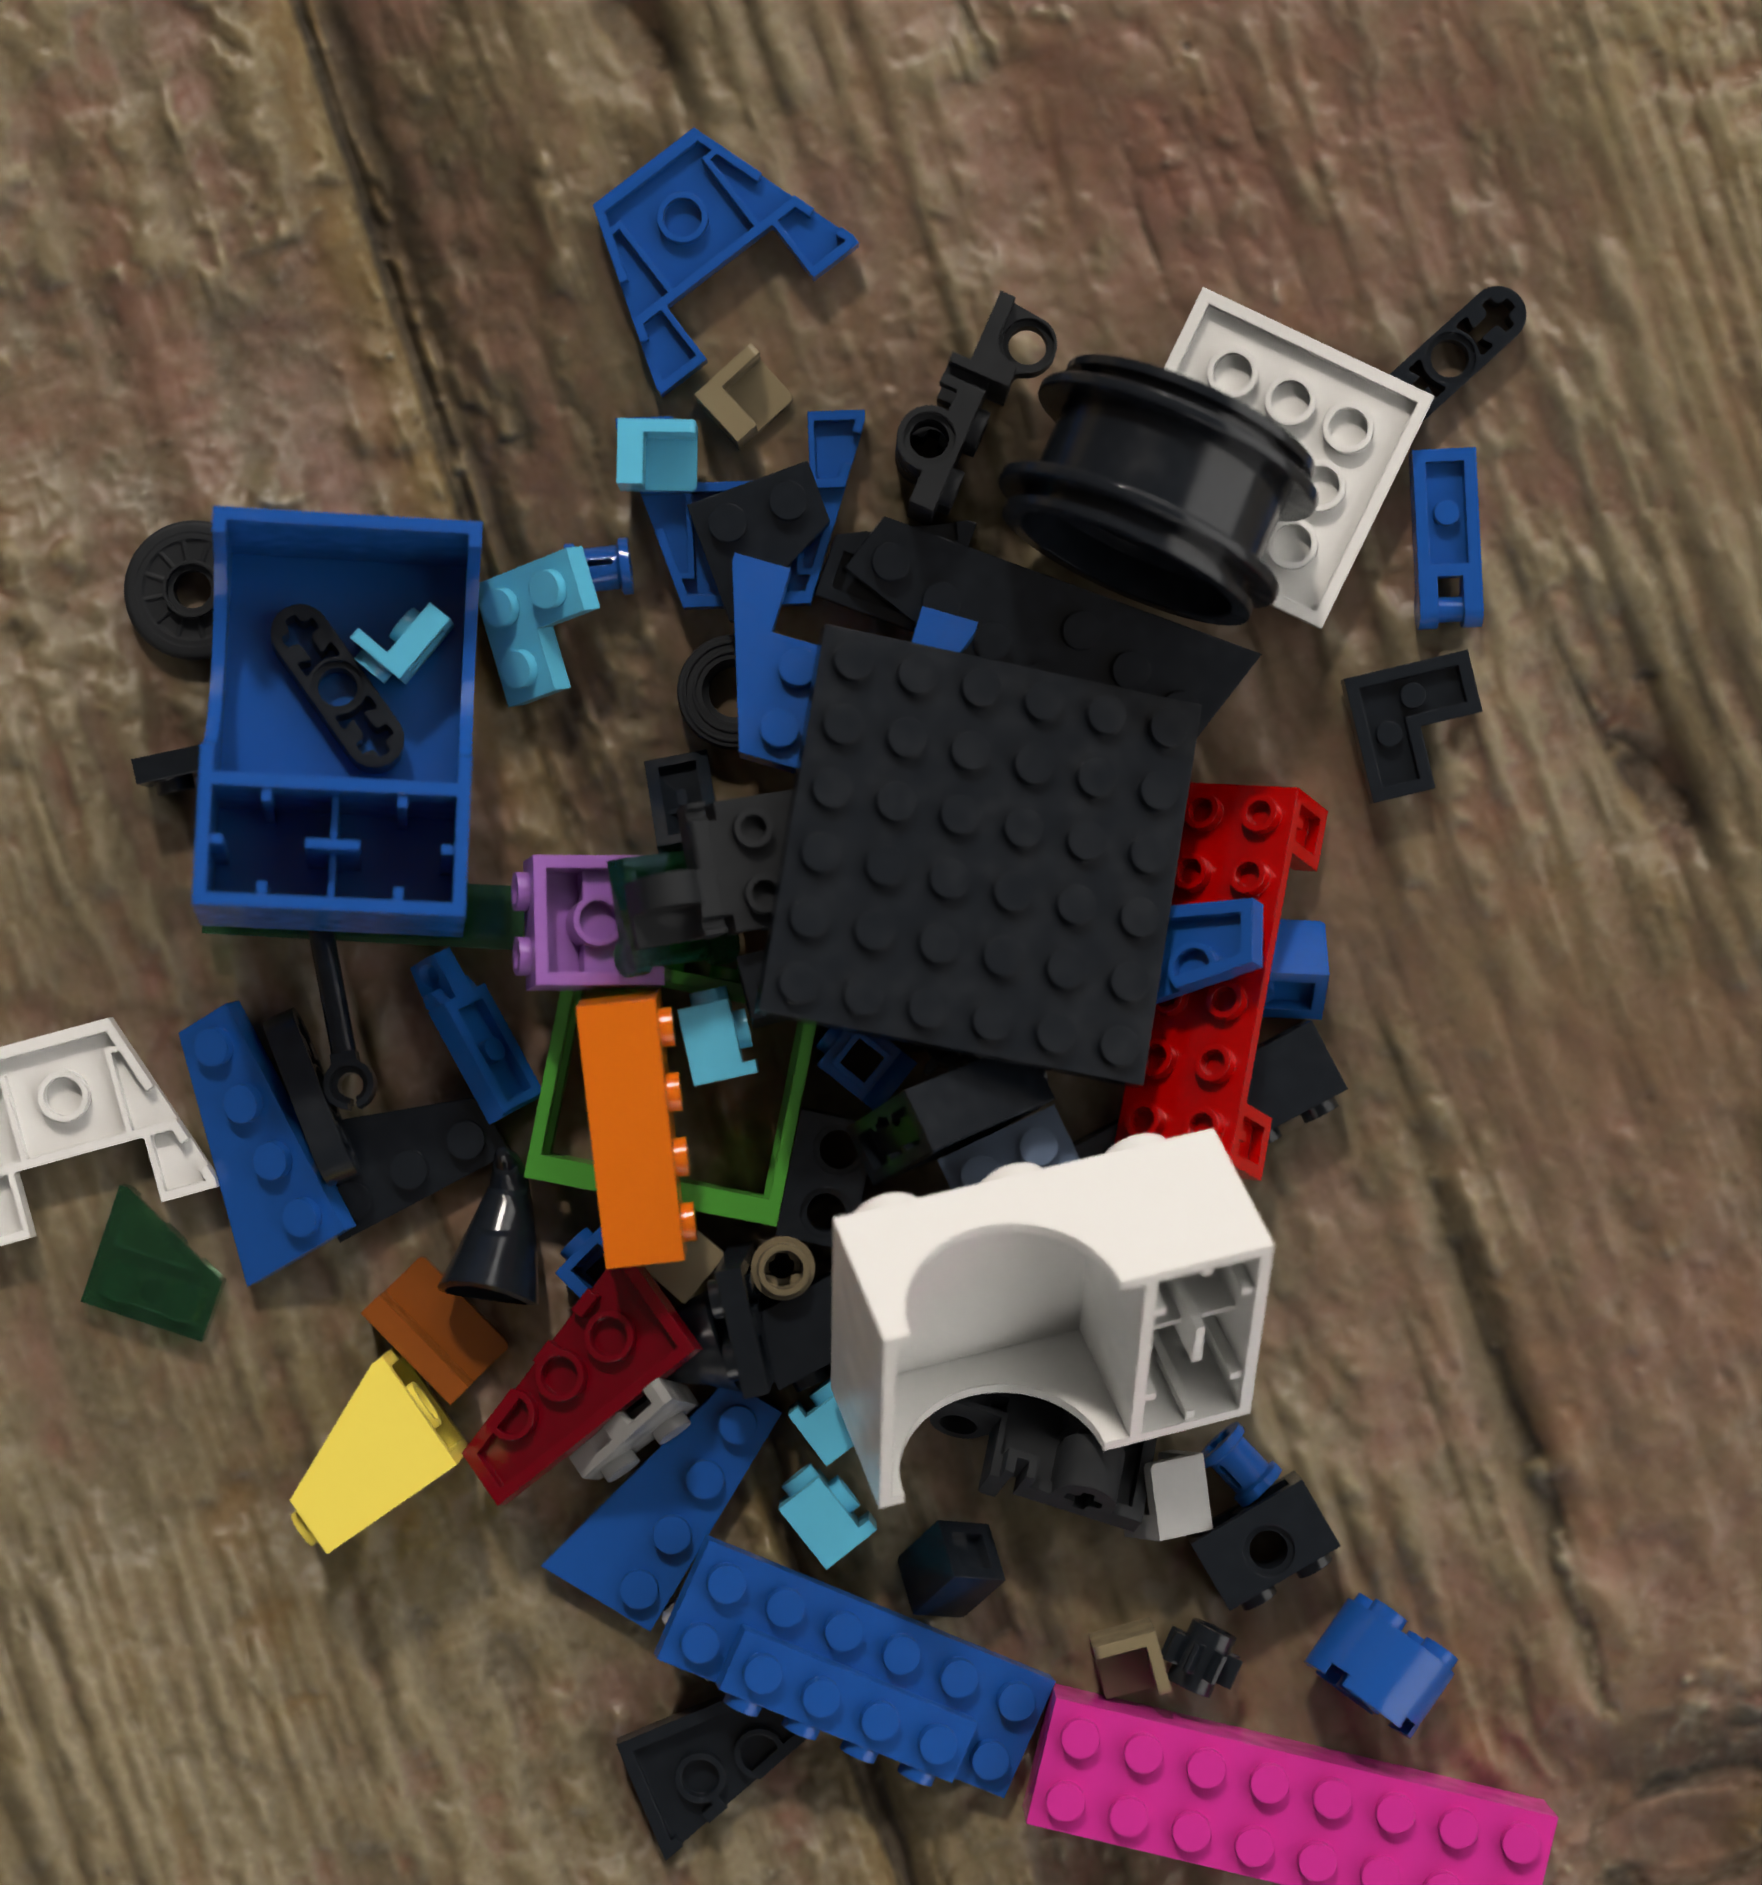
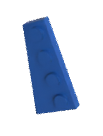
(1210, 945)
(258, 1148)
(655, 1522)

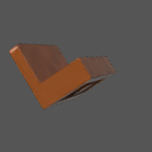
(435, 1330)

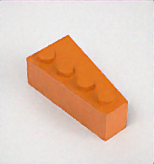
(633, 1126)

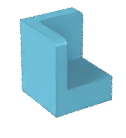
(657, 455)

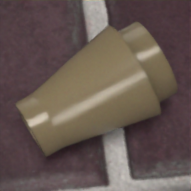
(794, 1279)

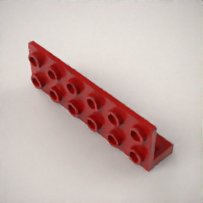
(1206, 1041)

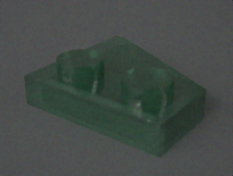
(152, 1272)

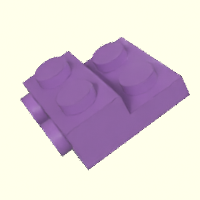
(569, 925)

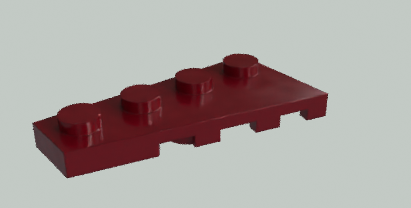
(590, 1371)

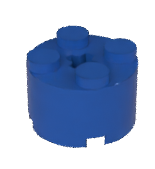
(1380, 1665)

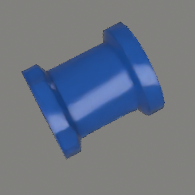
(610, 566)
(1240, 1464)

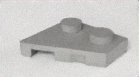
(615, 1446)

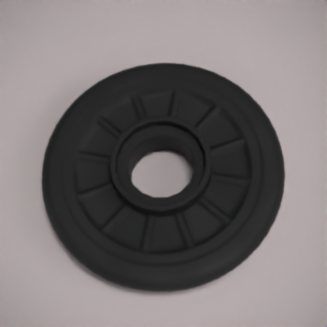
(153, 584)

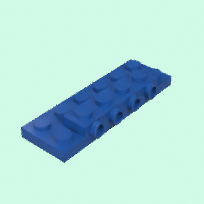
(852, 1670)

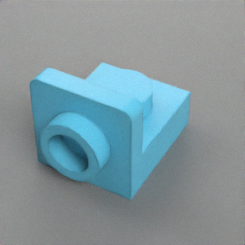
(415, 638)

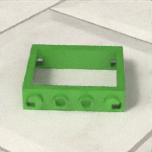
(707, 1197)

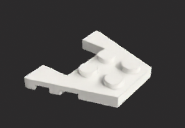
(79, 1096)

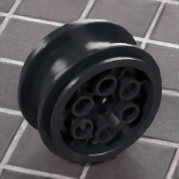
(1159, 488)

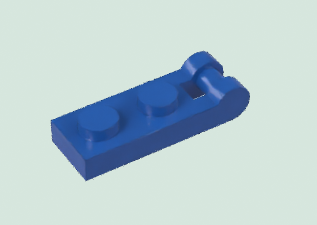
(1446, 536)

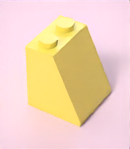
(377, 1455)

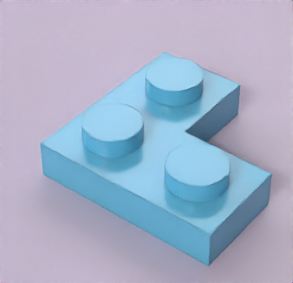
(520, 620)

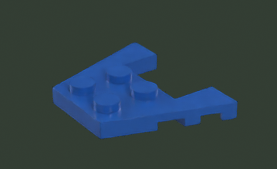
(687, 221)
(832, 450)
(778, 670)

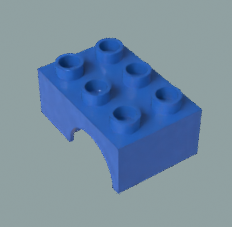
(281, 811)

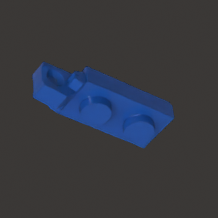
(476, 1036)

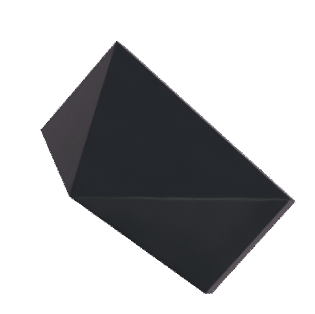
(671, 785)

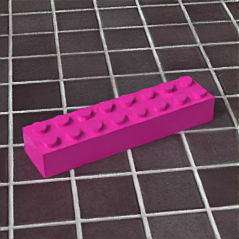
(1272, 1802)

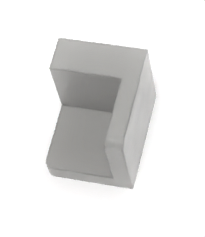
(1175, 1497)

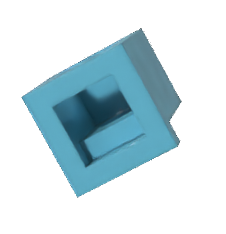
(715, 1037)
(822, 1424)
(824, 1514)

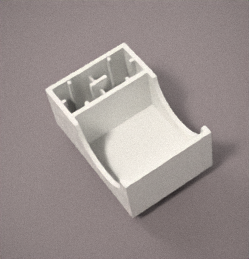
(1084, 1283)

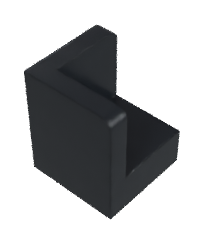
(950, 1569)

